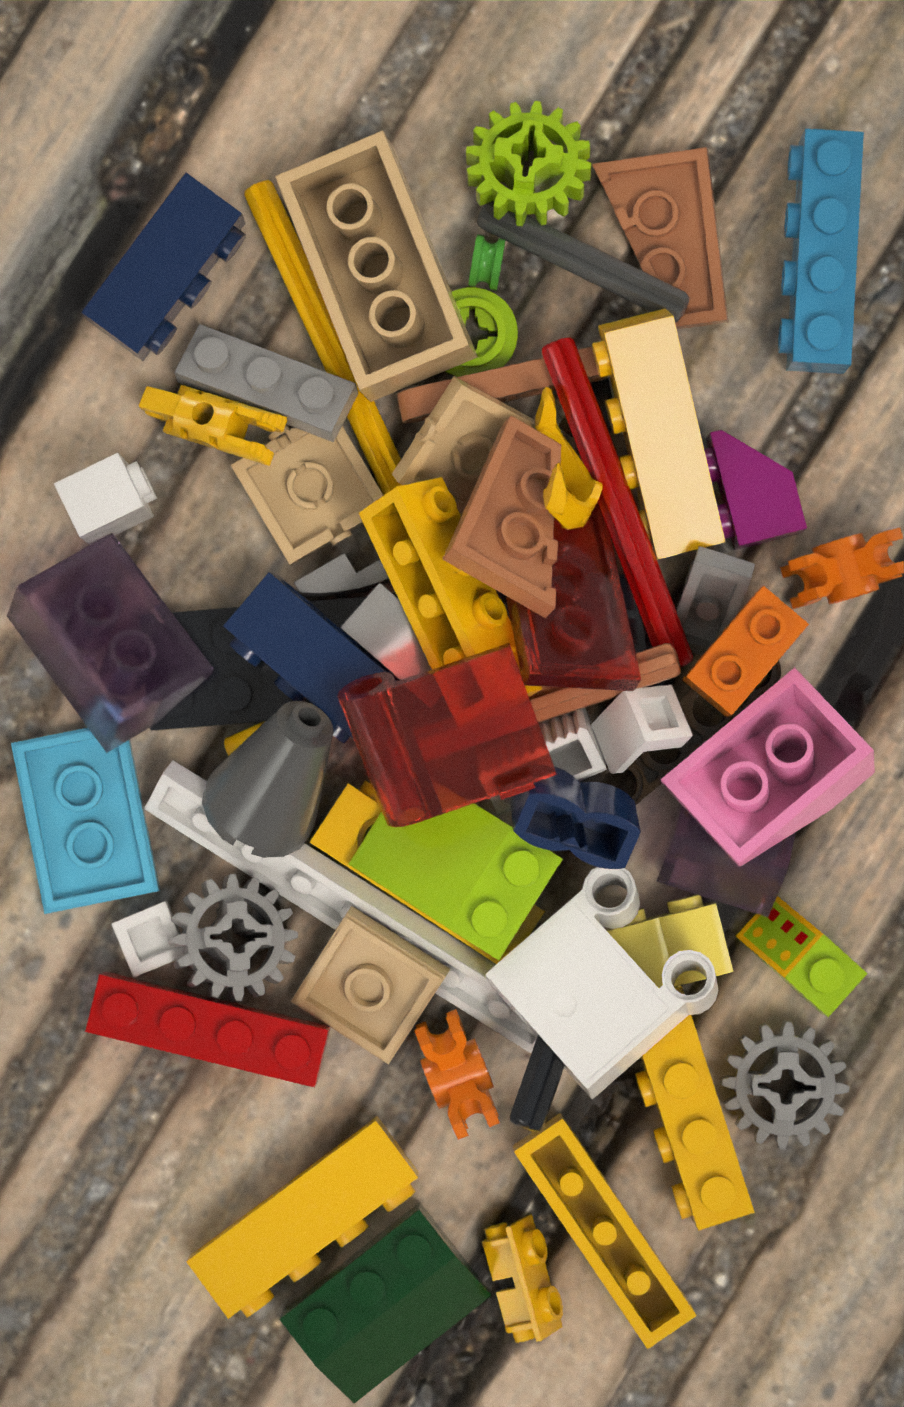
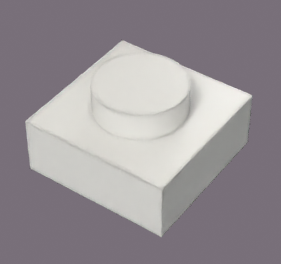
(146, 937)

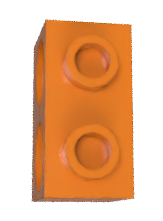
(745, 651)

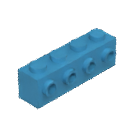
(824, 251)

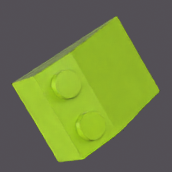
(461, 872)

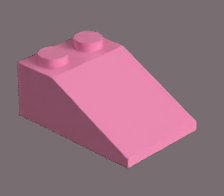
(771, 769)

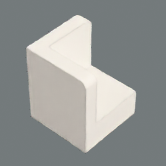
(640, 723)

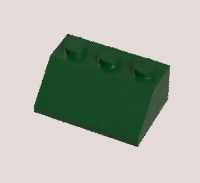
(384, 1304)

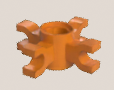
(845, 568)
(457, 1074)

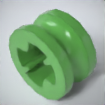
(486, 262)

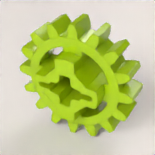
(502, 153)

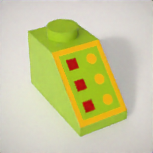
(802, 956)

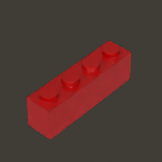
(208, 1029)

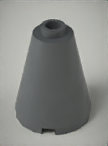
(272, 782)

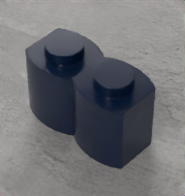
(586, 817)

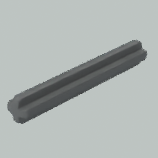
(586, 262)

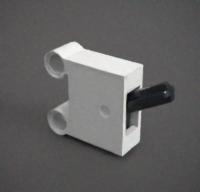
(590, 997)

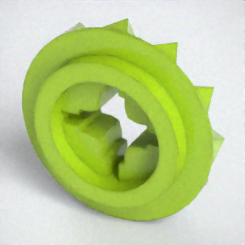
(492, 316)

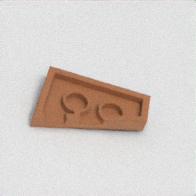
(672, 225)
(505, 525)

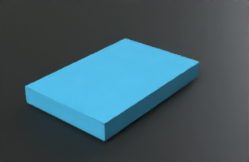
(84, 820)

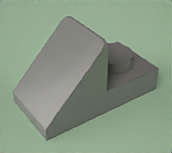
(711, 596)

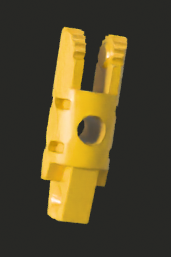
(212, 420)

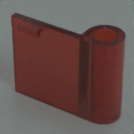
(446, 736)

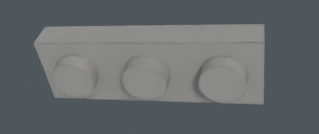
(267, 381)

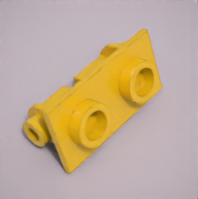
(533, 1305)

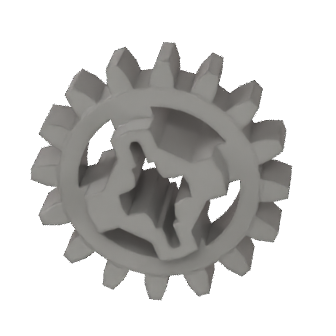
(233, 965)
(784, 1111)

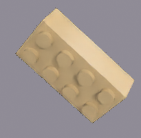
(376, 266)

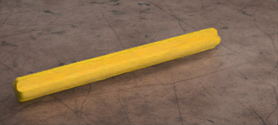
(306, 295)

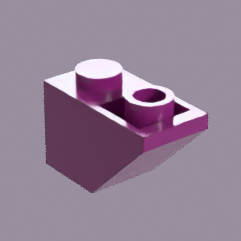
(755, 493)

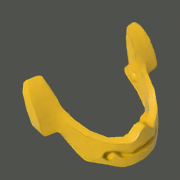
(571, 489)

